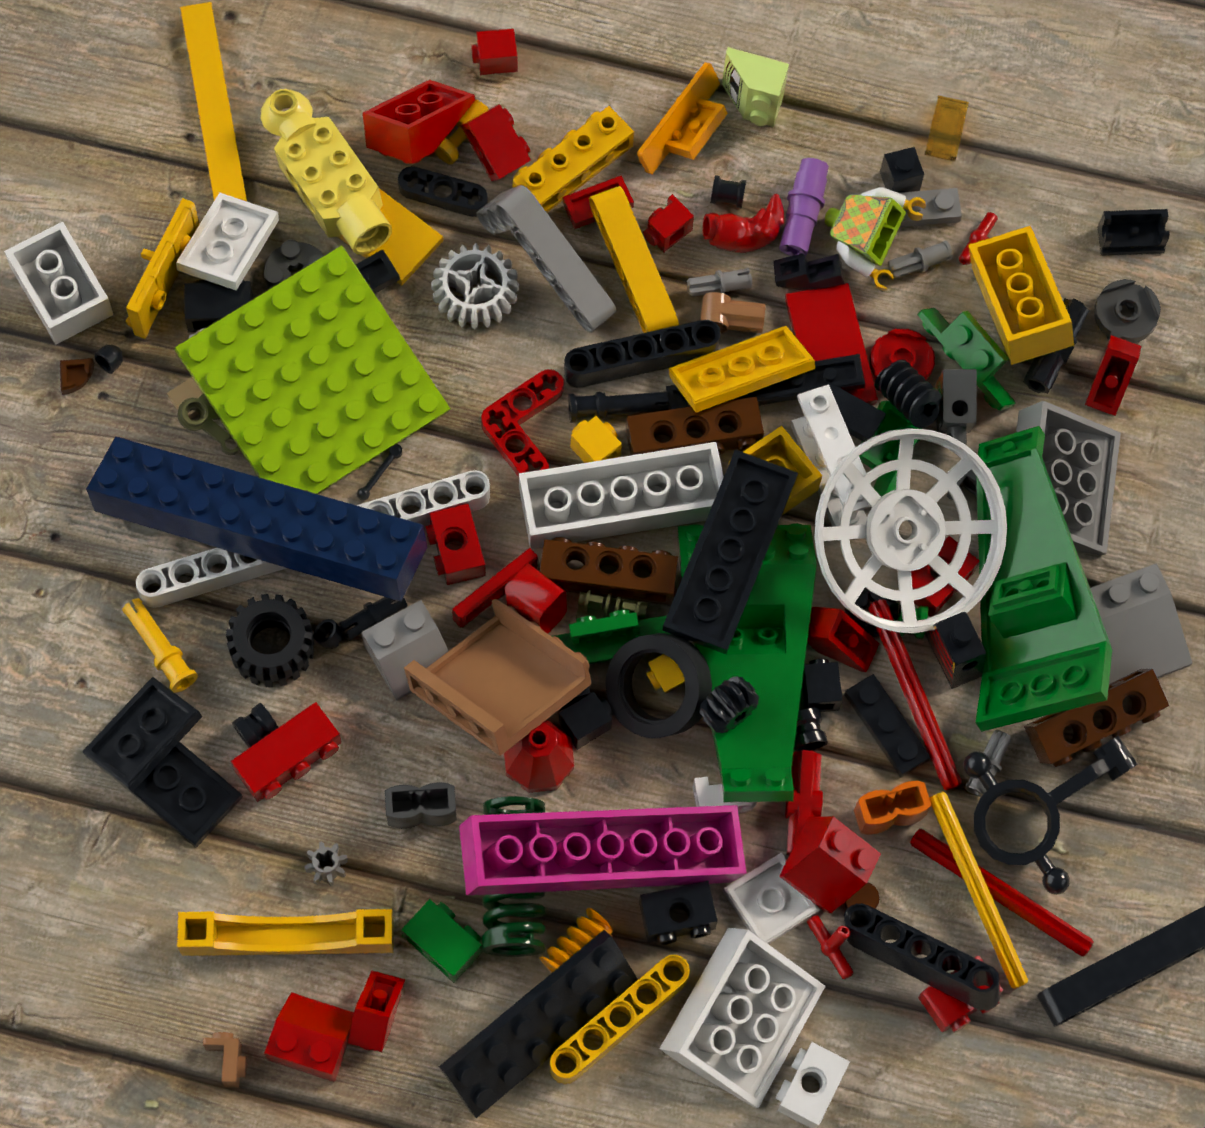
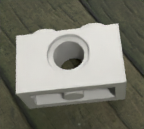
(827, 1070)

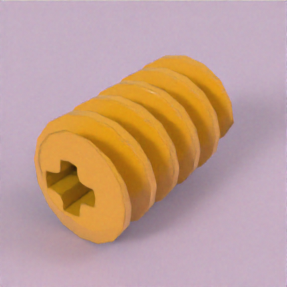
(578, 938)

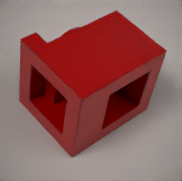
(669, 224)

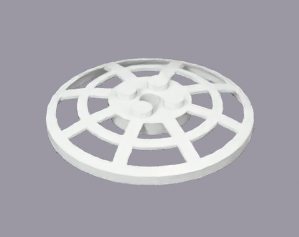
(927, 530)

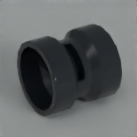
(255, 725)
(808, 731)

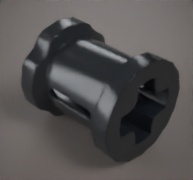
(728, 191)

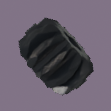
(729, 704)

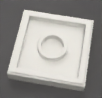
(768, 902)

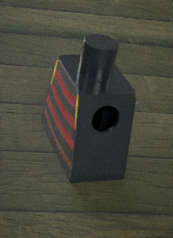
(956, 645)

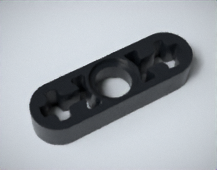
(436, 179)

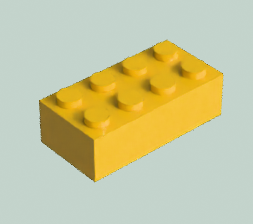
(1021, 295)

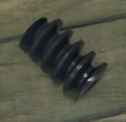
(909, 393)

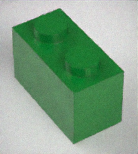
(443, 939)

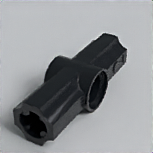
(1046, 368)

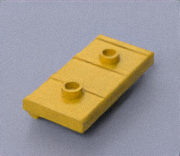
(161, 270)

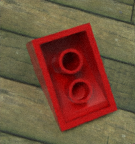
(415, 120)

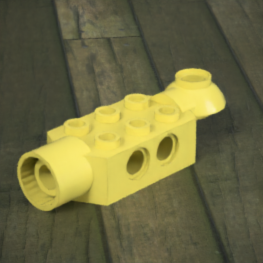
(326, 172)

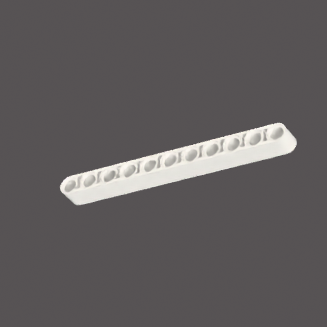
(239, 571)

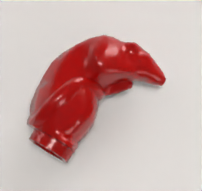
(745, 234)

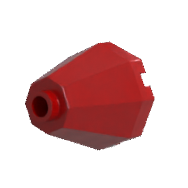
(540, 759)

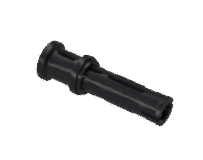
(602, 405)

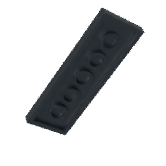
(730, 552)
(538, 1024)

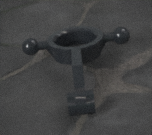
(1112, 759)

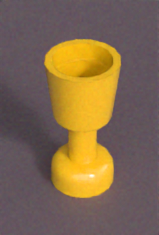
(448, 149)

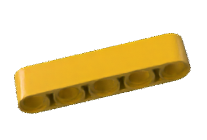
(633, 260)
(630, 1005)

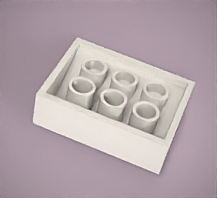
(743, 1016)

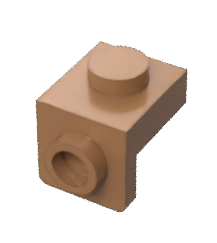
(234, 1064)

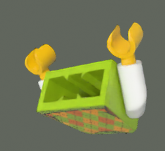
(868, 227)

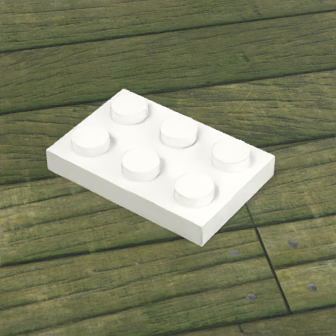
(227, 241)

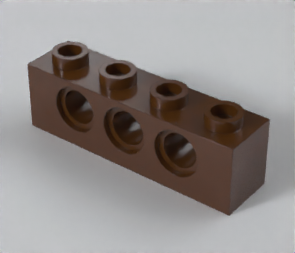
(675, 423)
(623, 583)
(1047, 731)

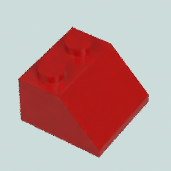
(829, 862)
(310, 1037)

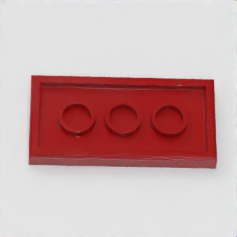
(829, 328)

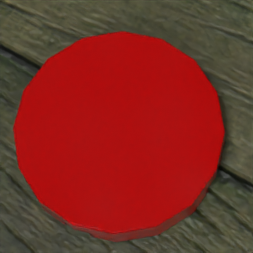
(902, 345)

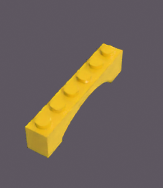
(254, 935)

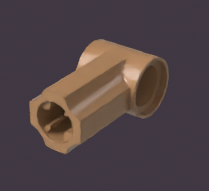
(732, 314)

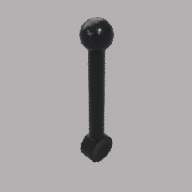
(394, 452)

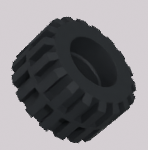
(263, 615)

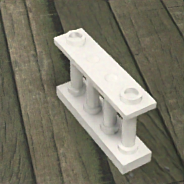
(826, 443)

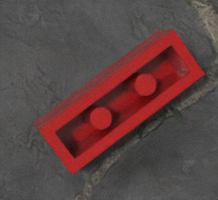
(287, 752)

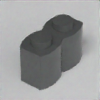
(411, 806)

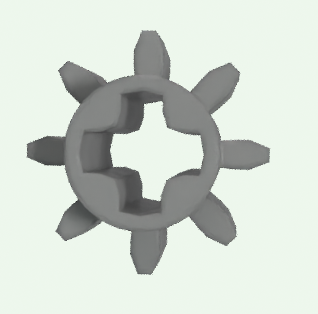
(323, 854)

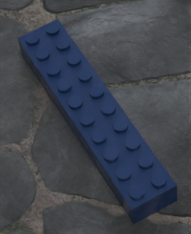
(258, 518)

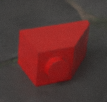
(1113, 375)
(841, 638)
(376, 1011)

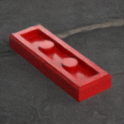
(493, 588)

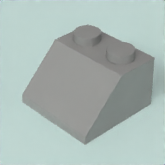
(400, 640)

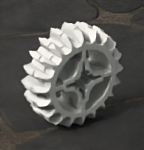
(453, 275)

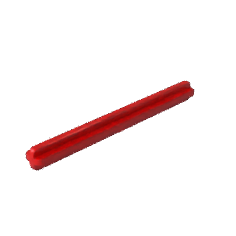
(917, 699)
(1008, 896)

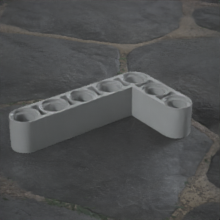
(551, 253)

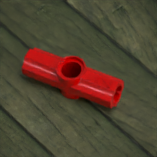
(807, 794)

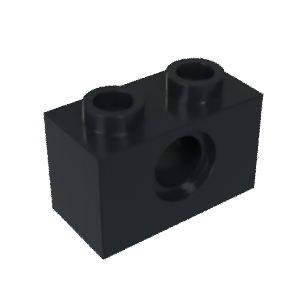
(692, 898)

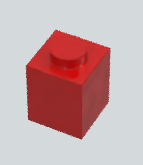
(495, 51)

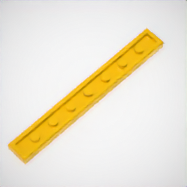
(212, 100)

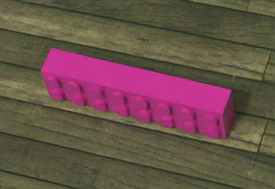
(601, 849)

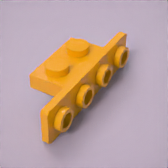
(687, 122)

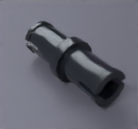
(370, 616)

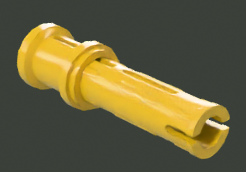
(167, 657)

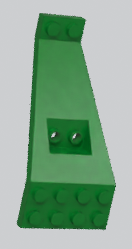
(1039, 613)
(771, 657)

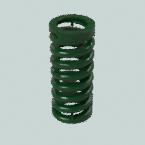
(496, 938)

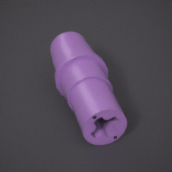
(804, 206)

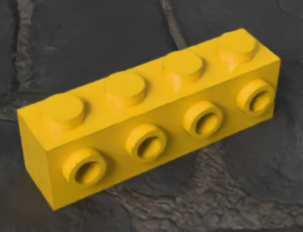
(576, 158)

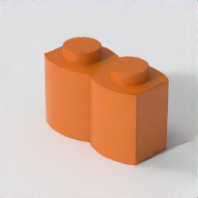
(883, 808)

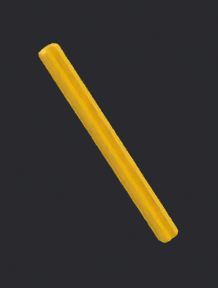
(978, 890)

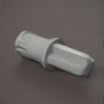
(920, 259)
(720, 282)
(995, 751)

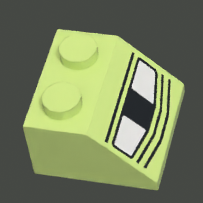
(755, 85)

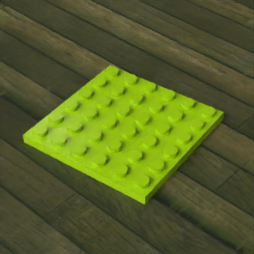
(313, 377)

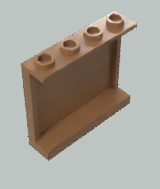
(501, 679)

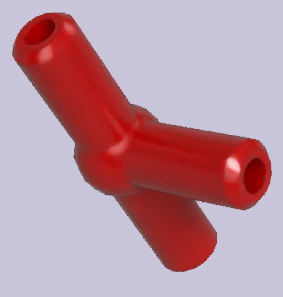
(978, 235)
(831, 944)

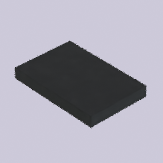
(142, 734)
(187, 794)

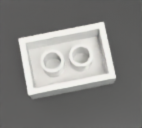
(59, 283)

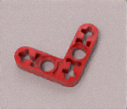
(513, 418)

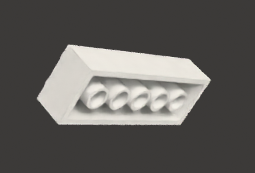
(621, 494)

